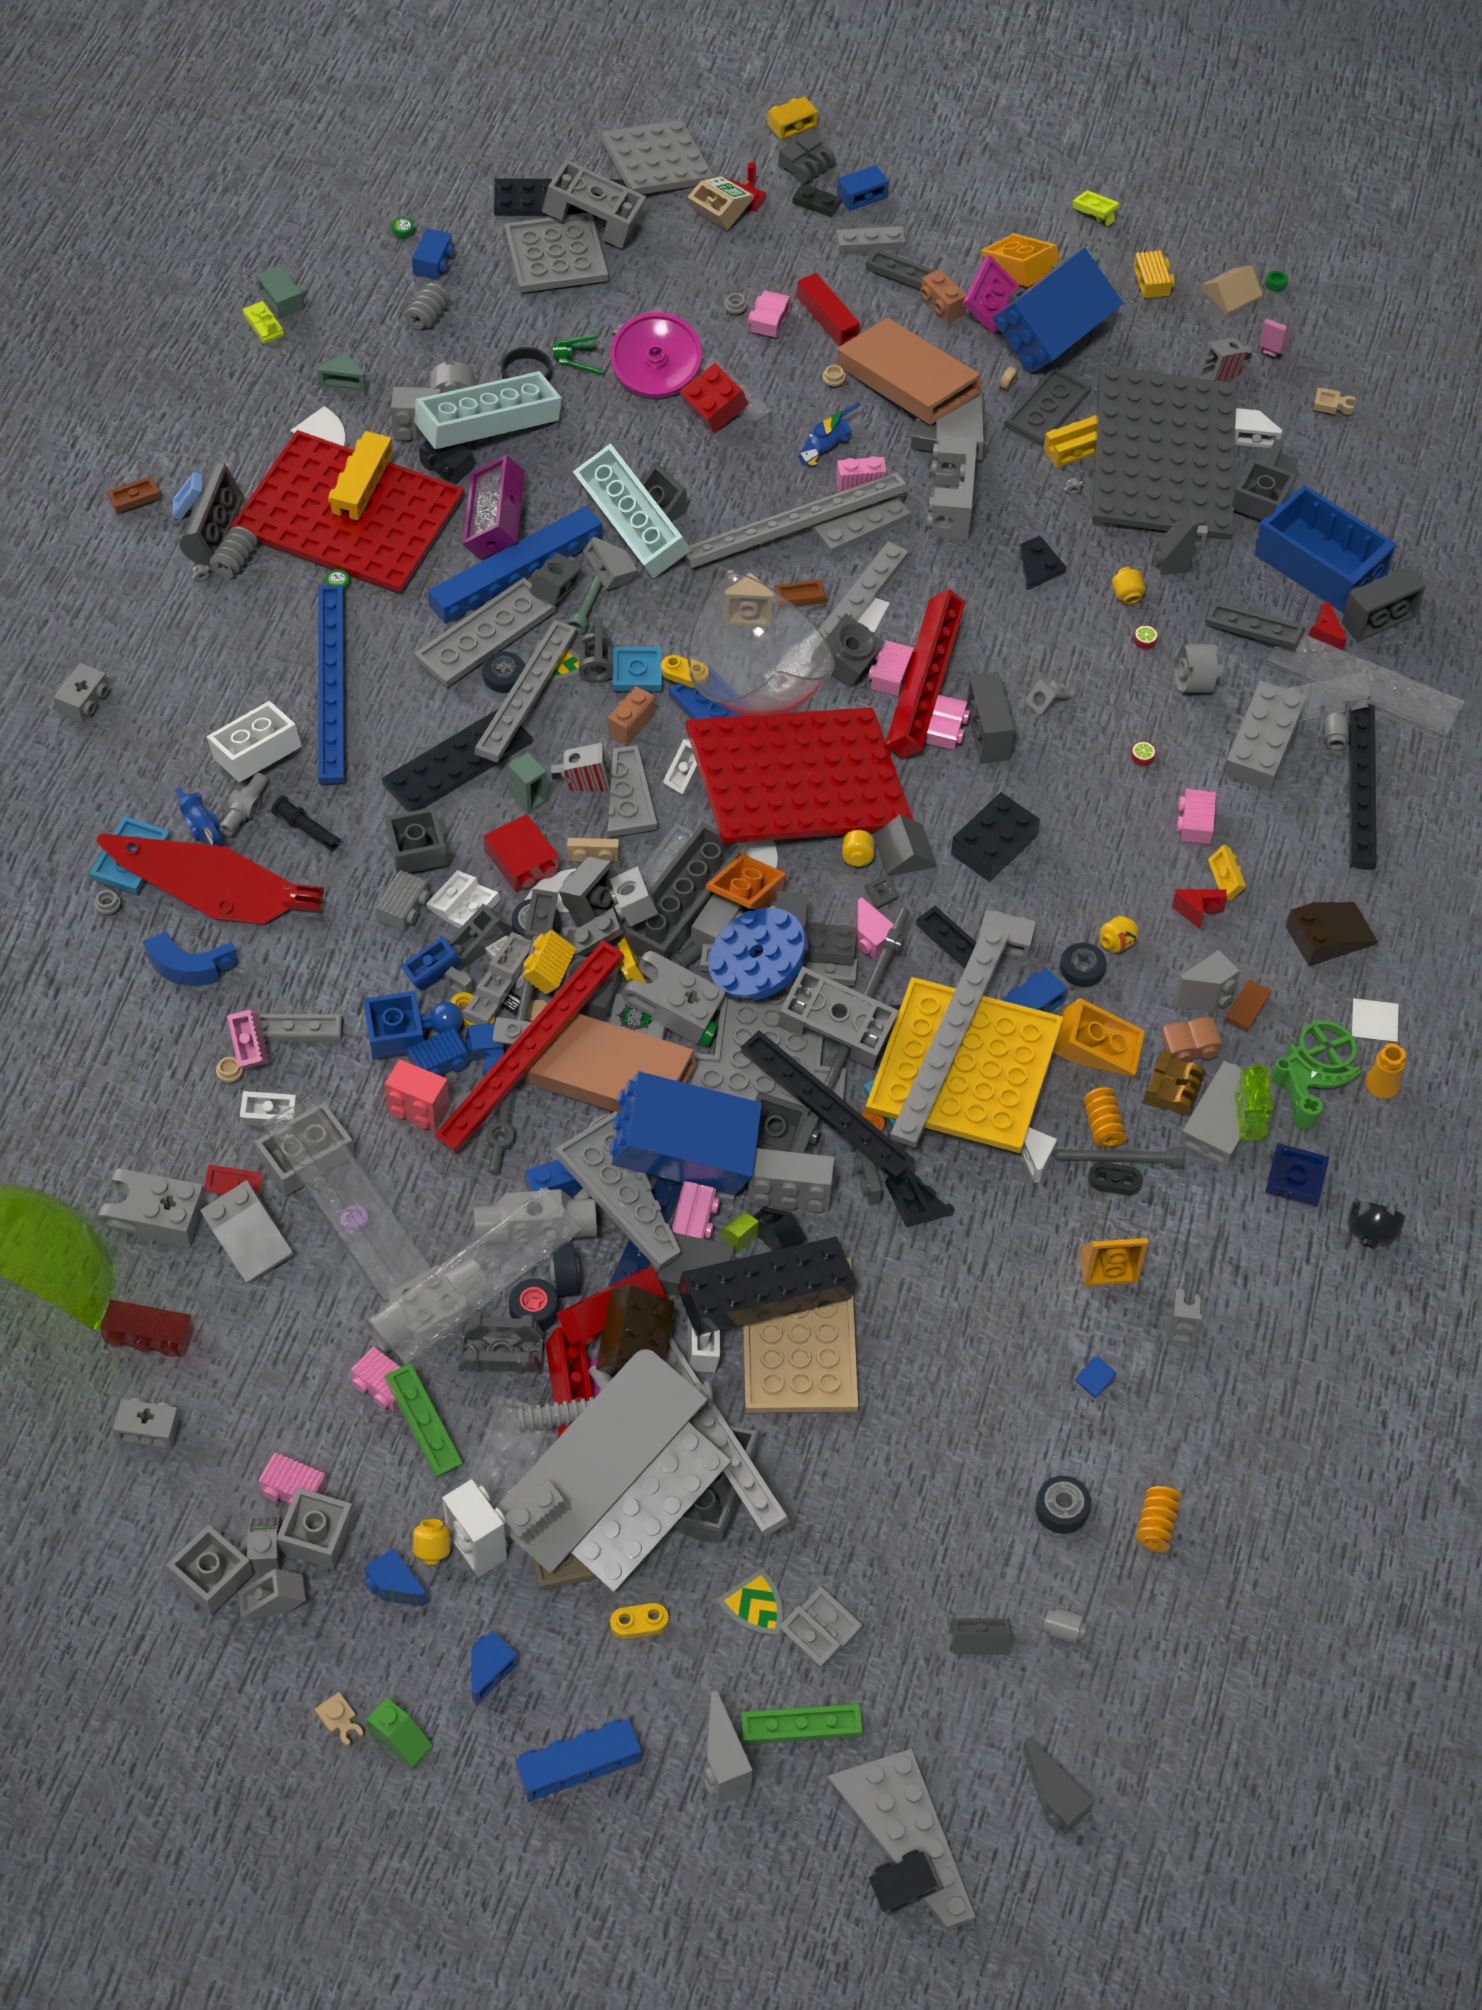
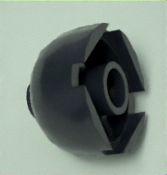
(1374, 1223)

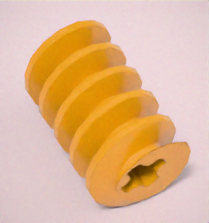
(1104, 1118)
(1157, 1518)

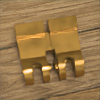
(1174, 1084)

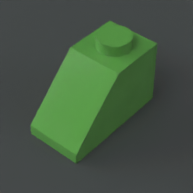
(398, 1733)

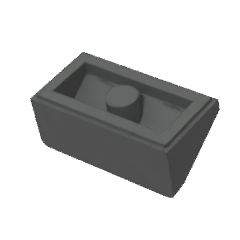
(981, 1636)

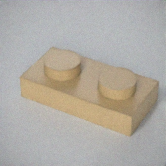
(580, 848)

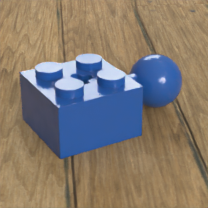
(396, 1023)

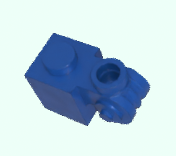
(481, 1046)

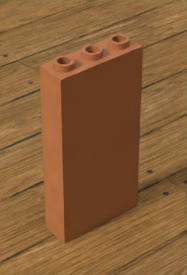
(909, 370)
(598, 1058)

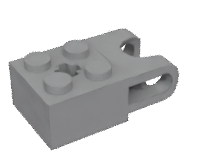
(675, 996)
(155, 1207)

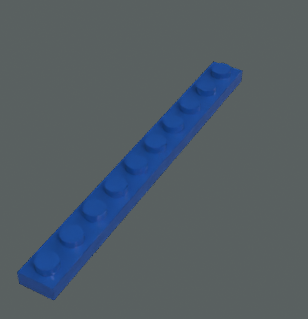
(330, 685)

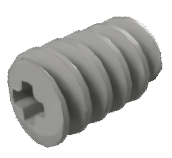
(427, 306)
(233, 552)

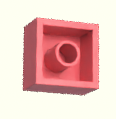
(417, 1095)

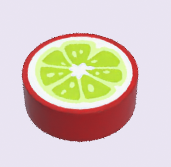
(1145, 636)
(1143, 753)

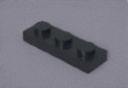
(947, 935)

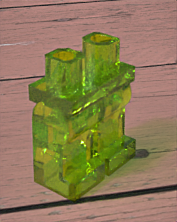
(1253, 1102)

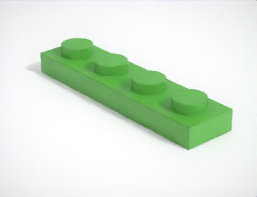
(423, 1420)
(801, 1724)

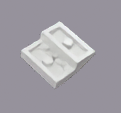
(461, 898)

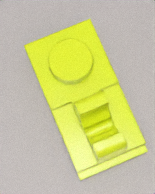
(1096, 205)
(263, 322)

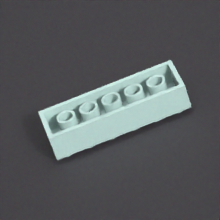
(487, 409)
(632, 511)

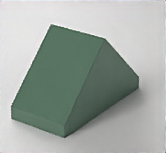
(341, 373)

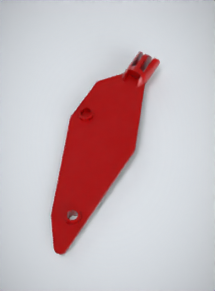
(212, 878)

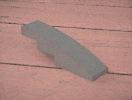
(498, 980)

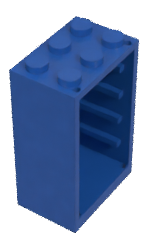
(1057, 310)
(1323, 547)
(685, 1133)

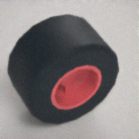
(535, 1295)

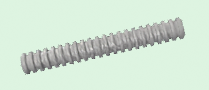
(568, 1412)

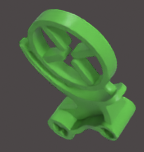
(1303, 1071)

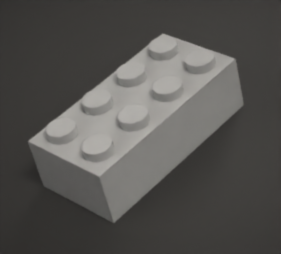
(1265, 735)

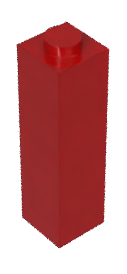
(827, 309)

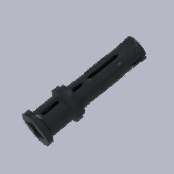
(297, 818)

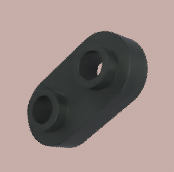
(1114, 1177)

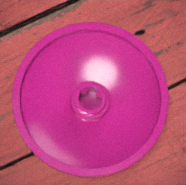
(656, 355)

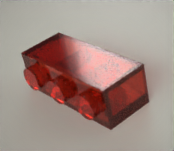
(146, 1328)

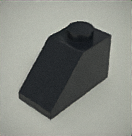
(778, 1228)

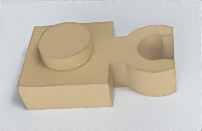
(1330, 401)
(337, 1717)

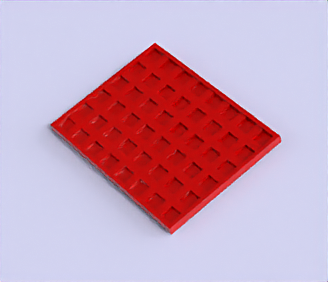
(382, 547)
(796, 774)

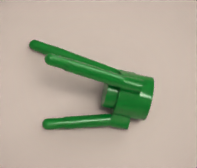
(564, 349)

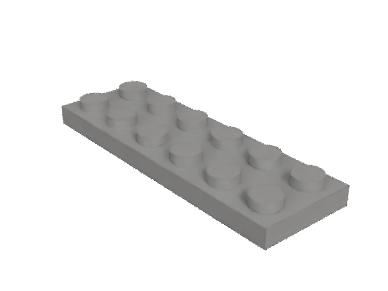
(483, 633)

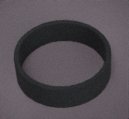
(526, 353)

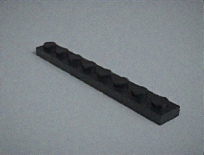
(1362, 788)
(827, 1105)

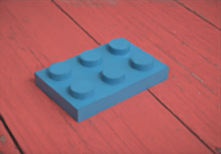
(110, 872)

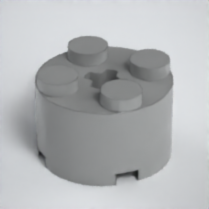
(452, 377)
(1197, 668)

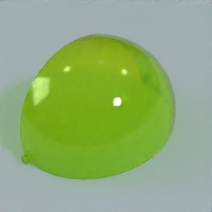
(53, 1253)

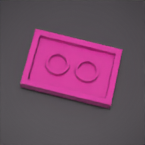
(989, 292)

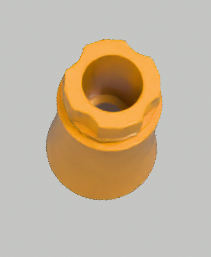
(1386, 1073)

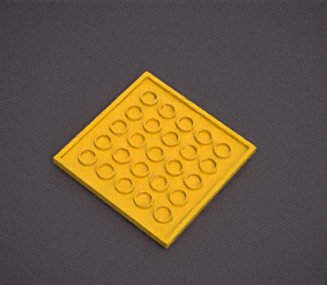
(993, 1075)

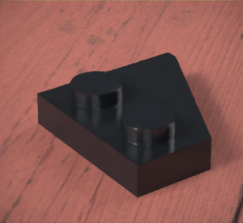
(1039, 562)
(916, 1200)

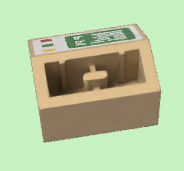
(719, 200)

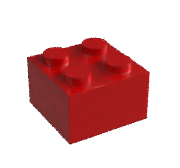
(714, 397)

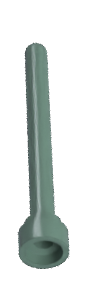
(579, 619)

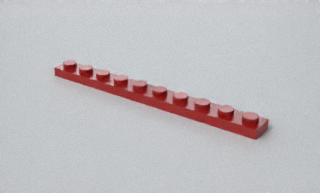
(529, 1047)

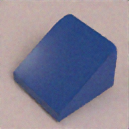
(1096, 1377)

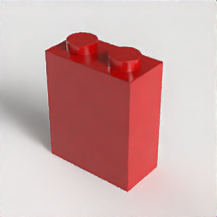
(521, 853)

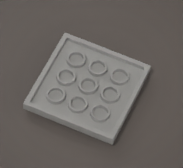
(656, 157)
(556, 252)

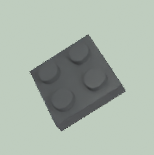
(830, 943)

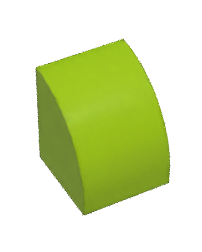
(740, 1231)

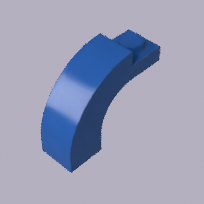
(185, 967)

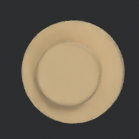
(834, 375)
(228, 1070)

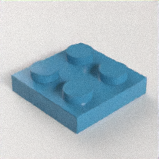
(637, 668)

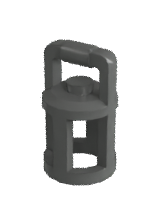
(596, 646)

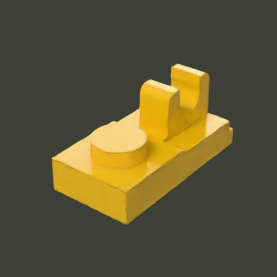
(1227, 872)
(630, 963)

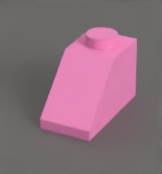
(1275, 337)
(871, 929)

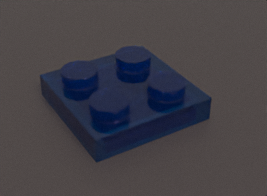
(1297, 1174)

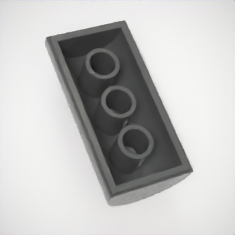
(211, 515)
(712, 1511)

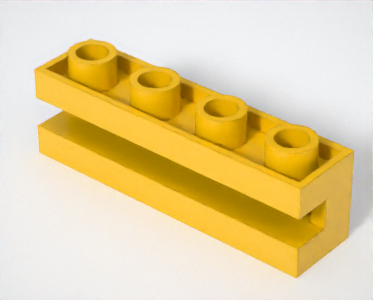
(1071, 442)
(361, 474)

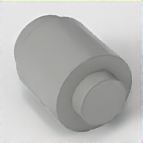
(1336, 731)
(1065, 1625)

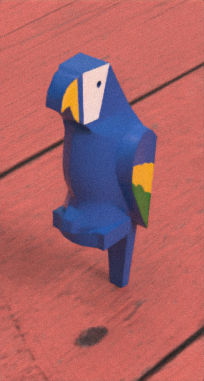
(825, 436)
(198, 818)

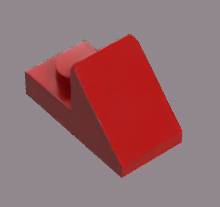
(1328, 627)
(1193, 902)

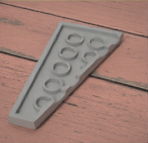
(619, 1191)
(901, 1818)

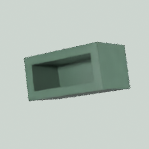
(280, 291)
(527, 782)

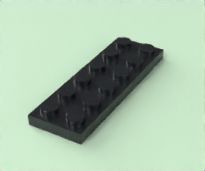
(527, 197)
(447, 766)

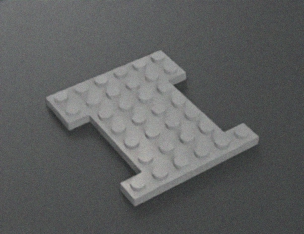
(740, 1019)

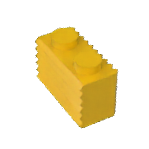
(792, 117)
(1153, 274)
(548, 962)

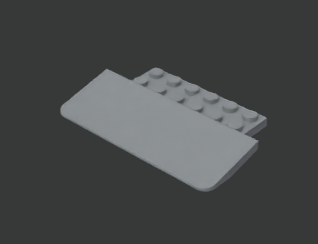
(625, 1471)

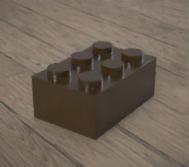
(633, 1323)

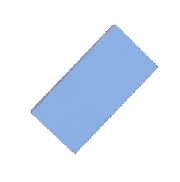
(187, 495)

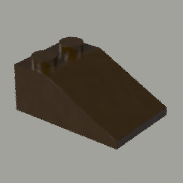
(1328, 930)

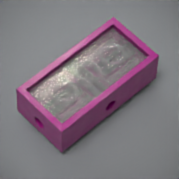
(493, 507)

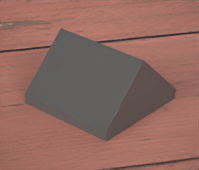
(665, 491)
(904, 846)
(779, 1123)

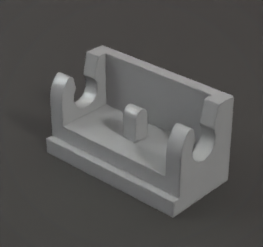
(1184, 1319)

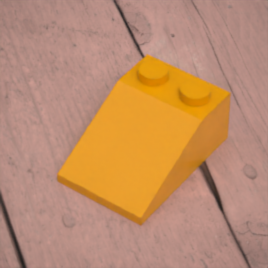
(1023, 257)
(1099, 1039)
(1112, 1261)

